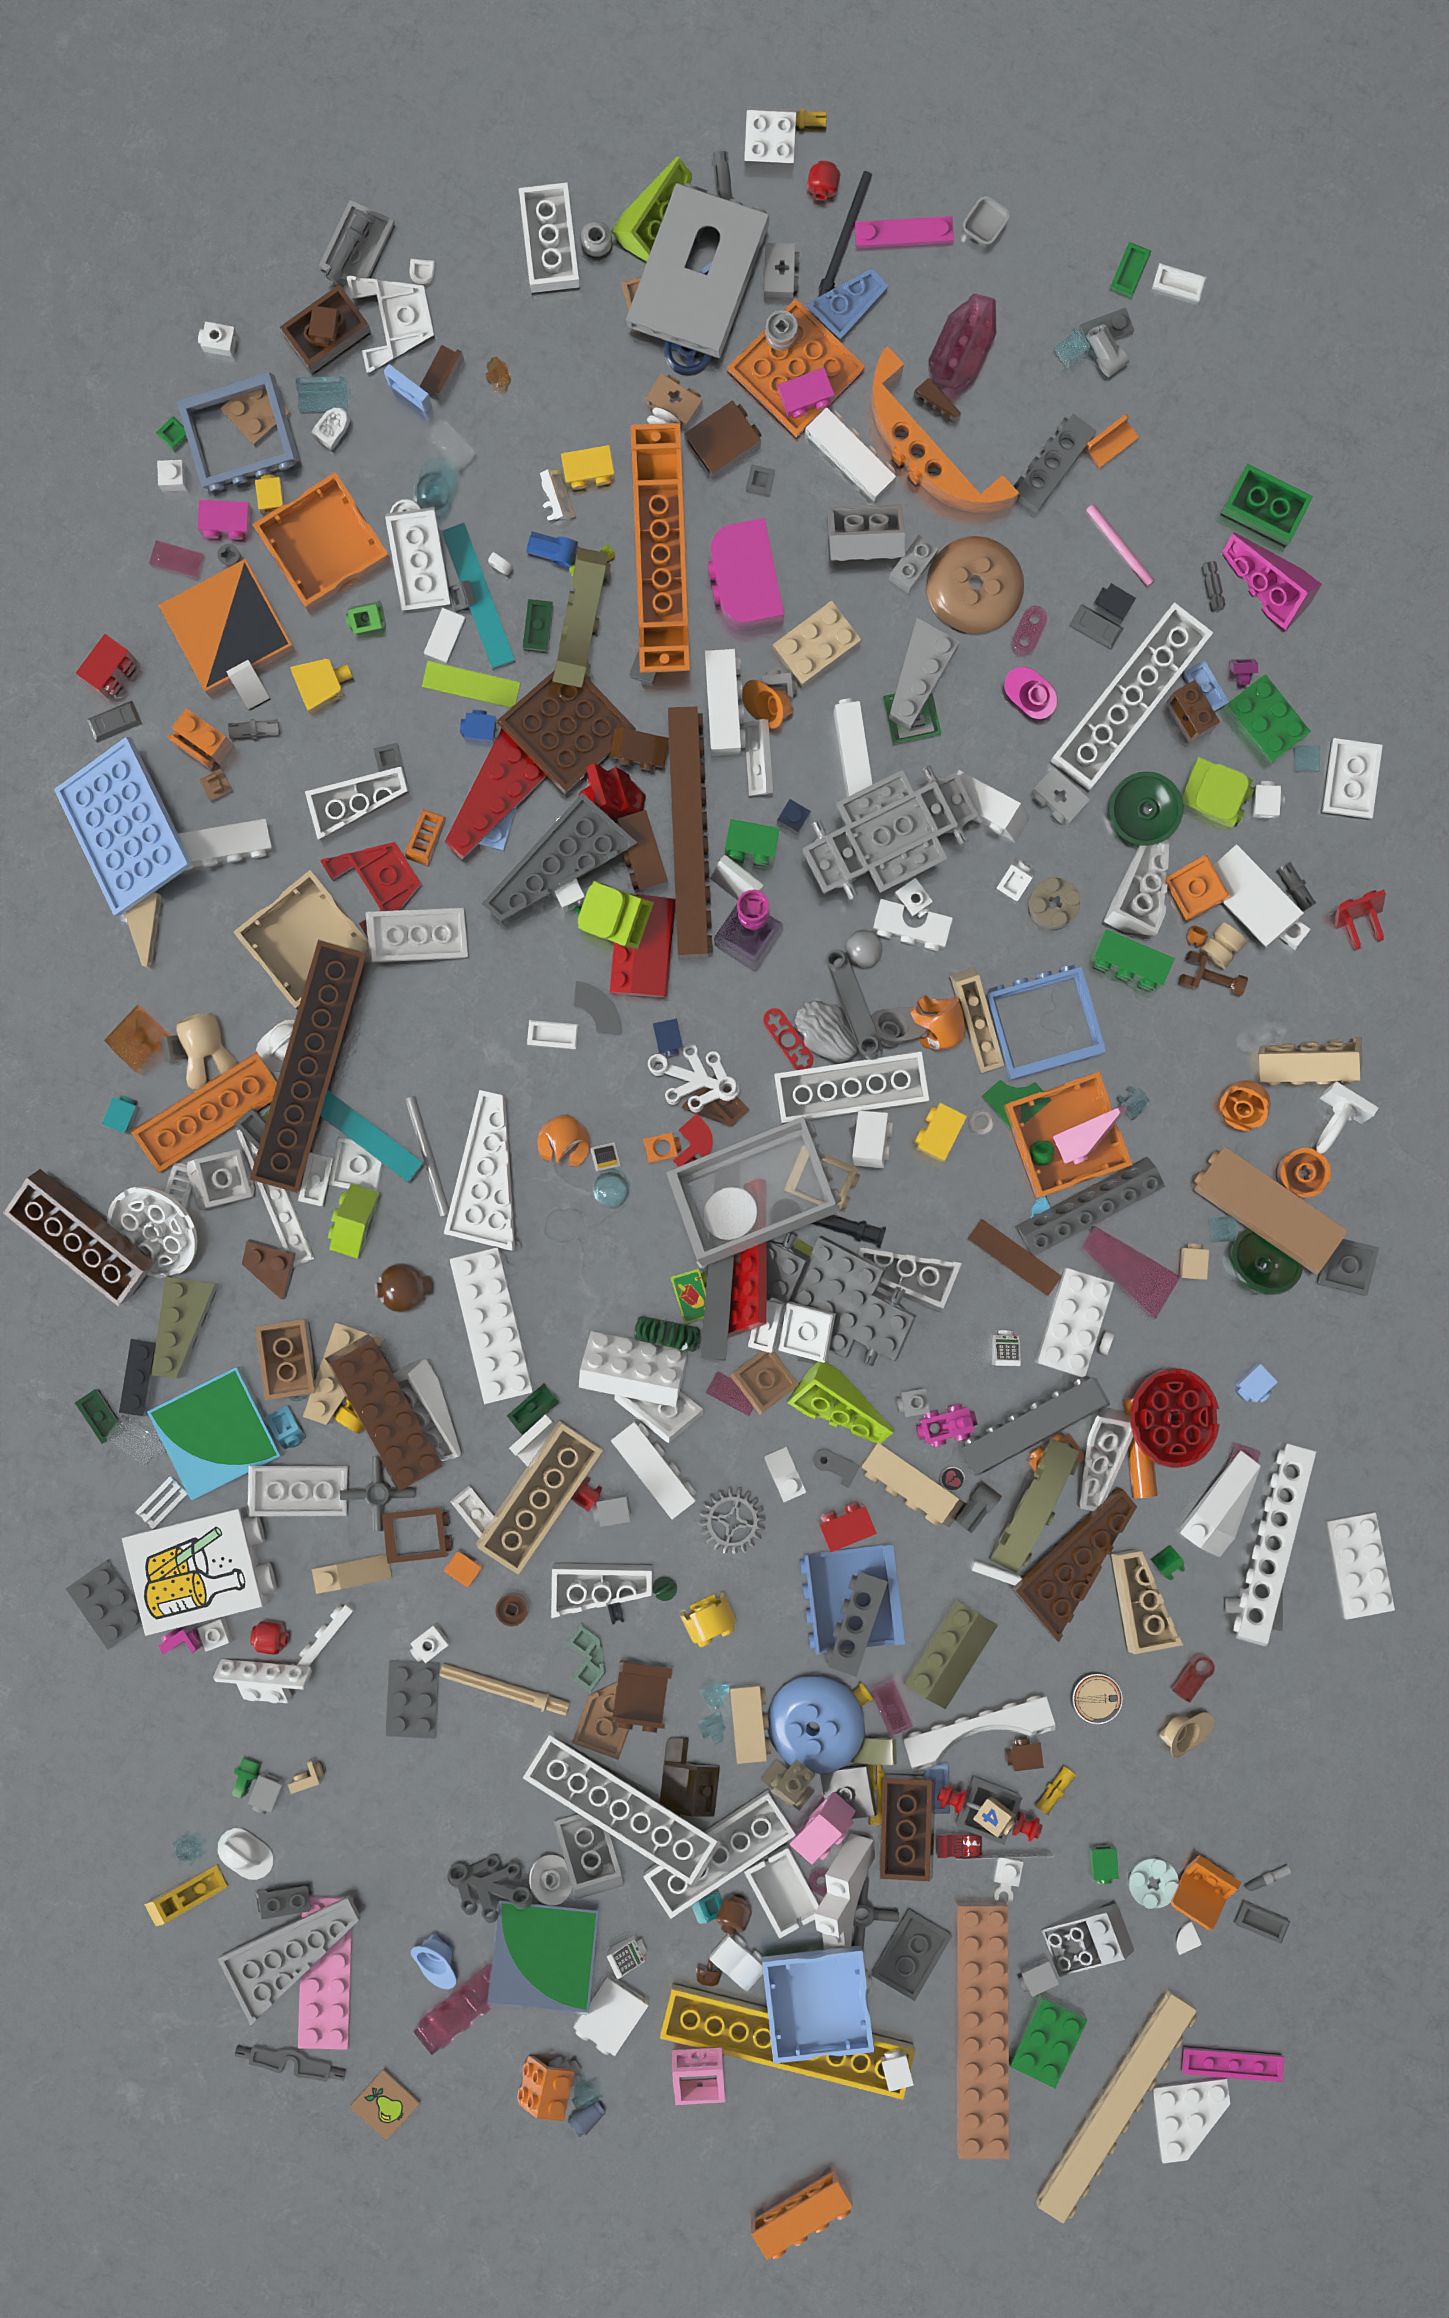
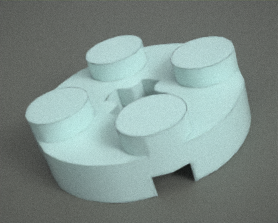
(1139, 1880)

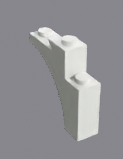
(844, 1884)

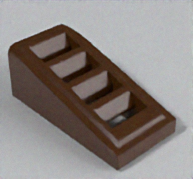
(936, 399)

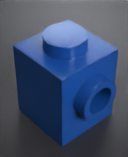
(479, 727)

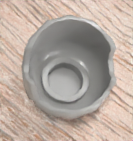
(864, 948)

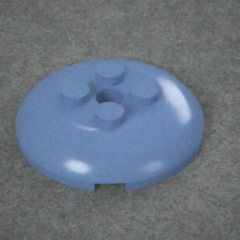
(829, 1706)

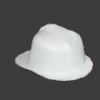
(274, 1045)
(245, 1854)

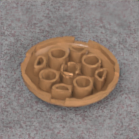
(969, 608)

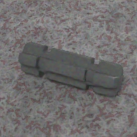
(1214, 585)

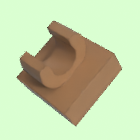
(216, 785)

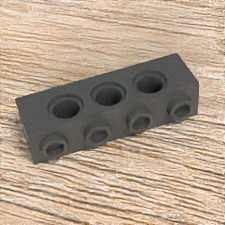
(1071, 428)
(851, 1661)

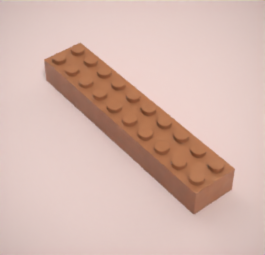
(982, 2030)

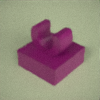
(1243, 668)

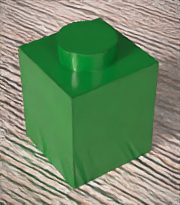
(1104, 1864)

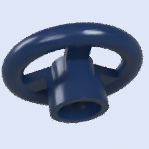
(691, 367)

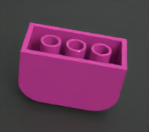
(745, 576)

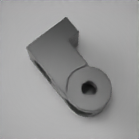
(829, 1461)

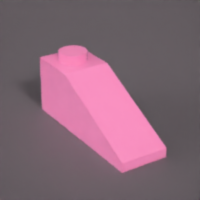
(1084, 1138)

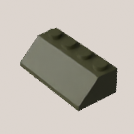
(950, 1654)

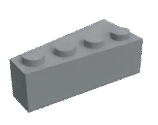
(922, 669)

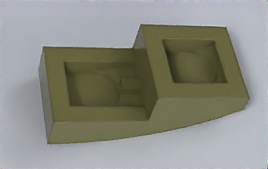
(877, 1751)

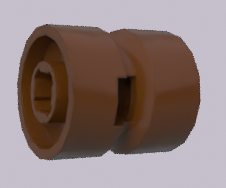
(512, 1609)

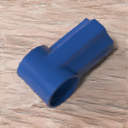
(559, 549)

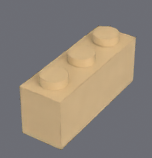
(749, 1723)

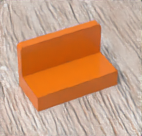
(1111, 442)

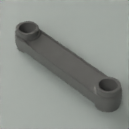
(854, 1004)

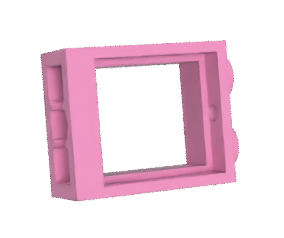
(686, 2066)

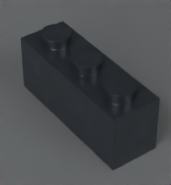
(138, 1378)

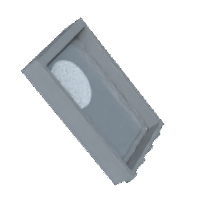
(754, 1191)

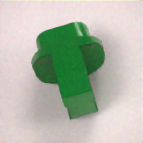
(246, 1772)

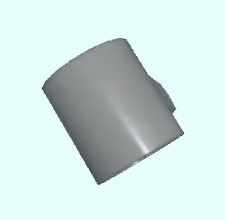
(1110, 355)

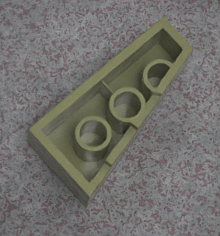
(180, 1321)

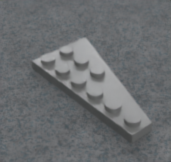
(275, 1961)

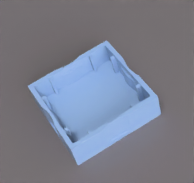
(817, 2004)

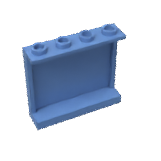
(828, 1587)

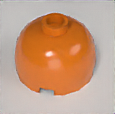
(1245, 1105)

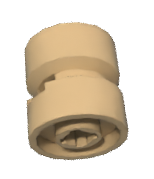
(1225, 943)

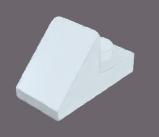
(785, 1474)

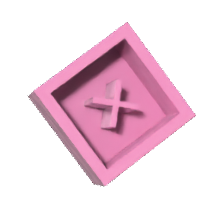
(823, 1828)

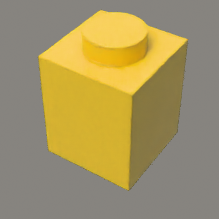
(269, 493)

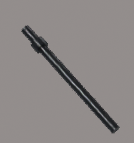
(828, 282)

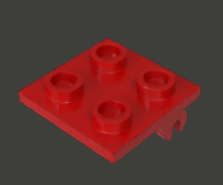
(1368, 905)

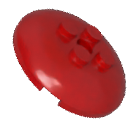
(1193, 1413)

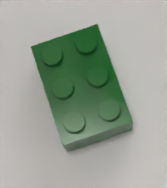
(1267, 504)
(1266, 719)
(751, 843)
(1131, 960)
(1047, 2040)

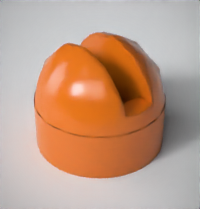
(1197, 935)

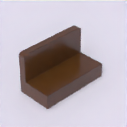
(441, 372)

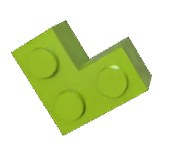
(352, 1220)

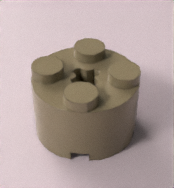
(1067, 898)

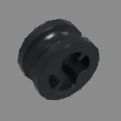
(615, 1612)

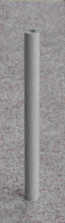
(427, 1156)

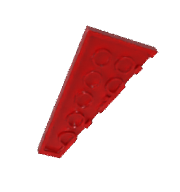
(499, 787)

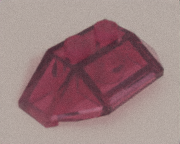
(964, 342)

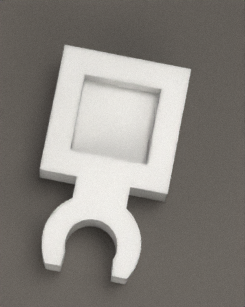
(1007, 1873)

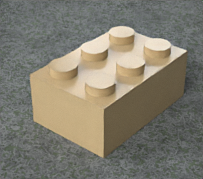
(816, 644)

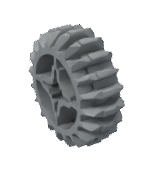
(727, 1541)

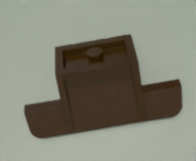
(685, 1786)

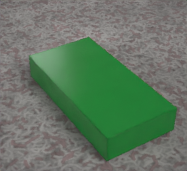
(1130, 269)

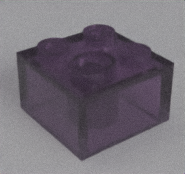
(747, 944)

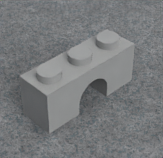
(612, 1510)

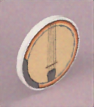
(1097, 1698)

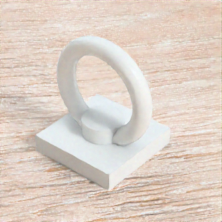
(1346, 1106)

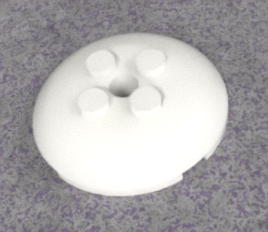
(157, 1227)

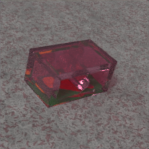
(891, 1707)

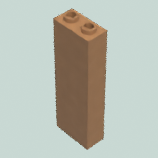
(1269, 1209)

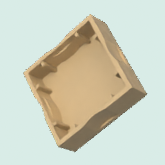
(288, 932)

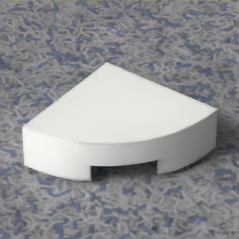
(1187, 1938)

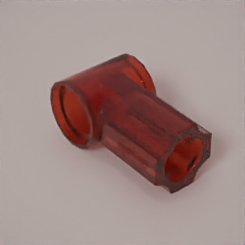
(1191, 1679)

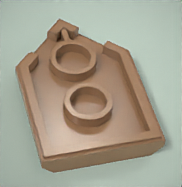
(596, 1726)

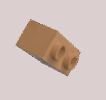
(668, 387)

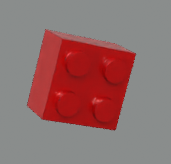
(106, 666)
(847, 1526)

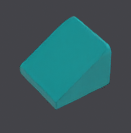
(707, 1907)

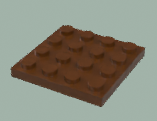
(564, 728)

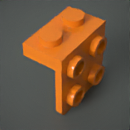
(1203, 1892)
(545, 2090)

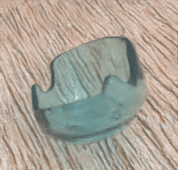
(612, 1188)

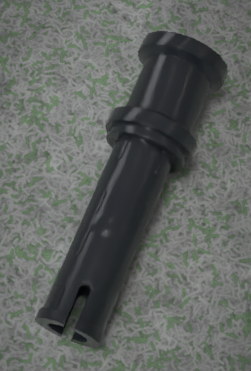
(859, 1230)

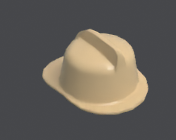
(1187, 1733)

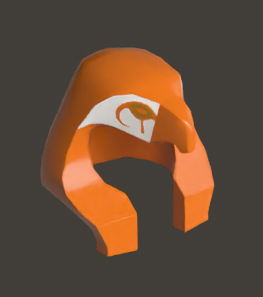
(946, 1026)
(563, 1134)

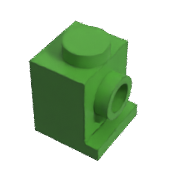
(358, 624)

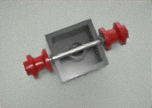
(969, 1803)

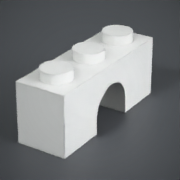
(890, 922)

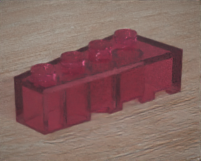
(1135, 1273)
(455, 2012)

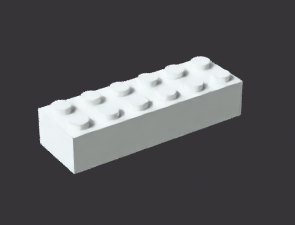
(851, 1087)
(491, 1325)
(744, 1840)

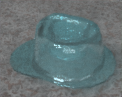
(435, 485)

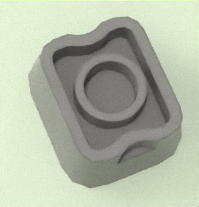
(985, 220)

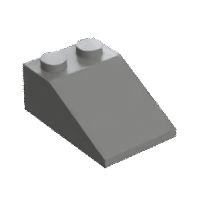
(588, 1856)

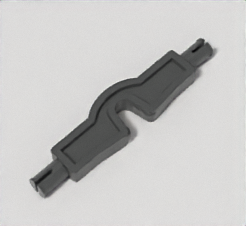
(303, 2065)

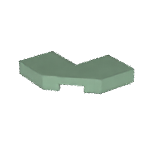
(590, 1646)

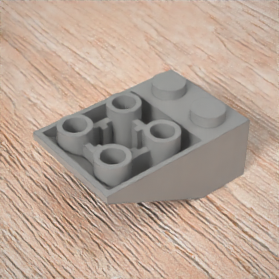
(1088, 1940)

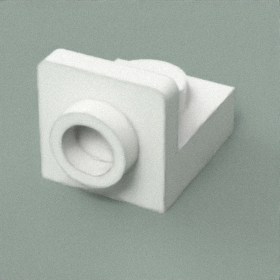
(1016, 879)

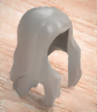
(826, 1031)

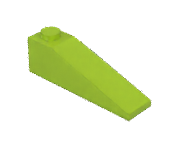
(642, 219)
(833, 1397)

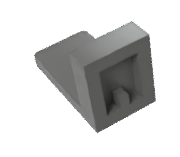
(282, 1902)

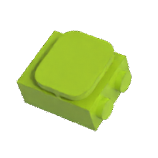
(1217, 792)
(614, 914)

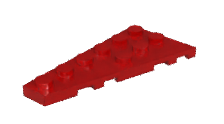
(748, 1290)

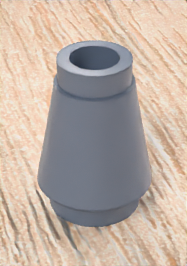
(586, 2119)

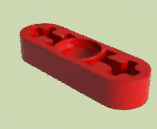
(782, 1021)

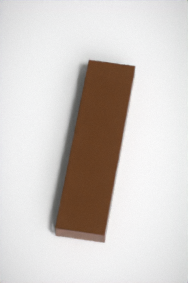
(1014, 1257)

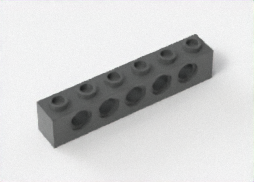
(1091, 1206)

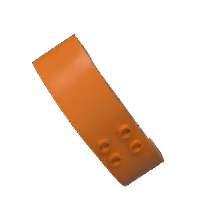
(950, 485)

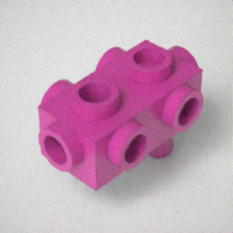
(955, 1423)

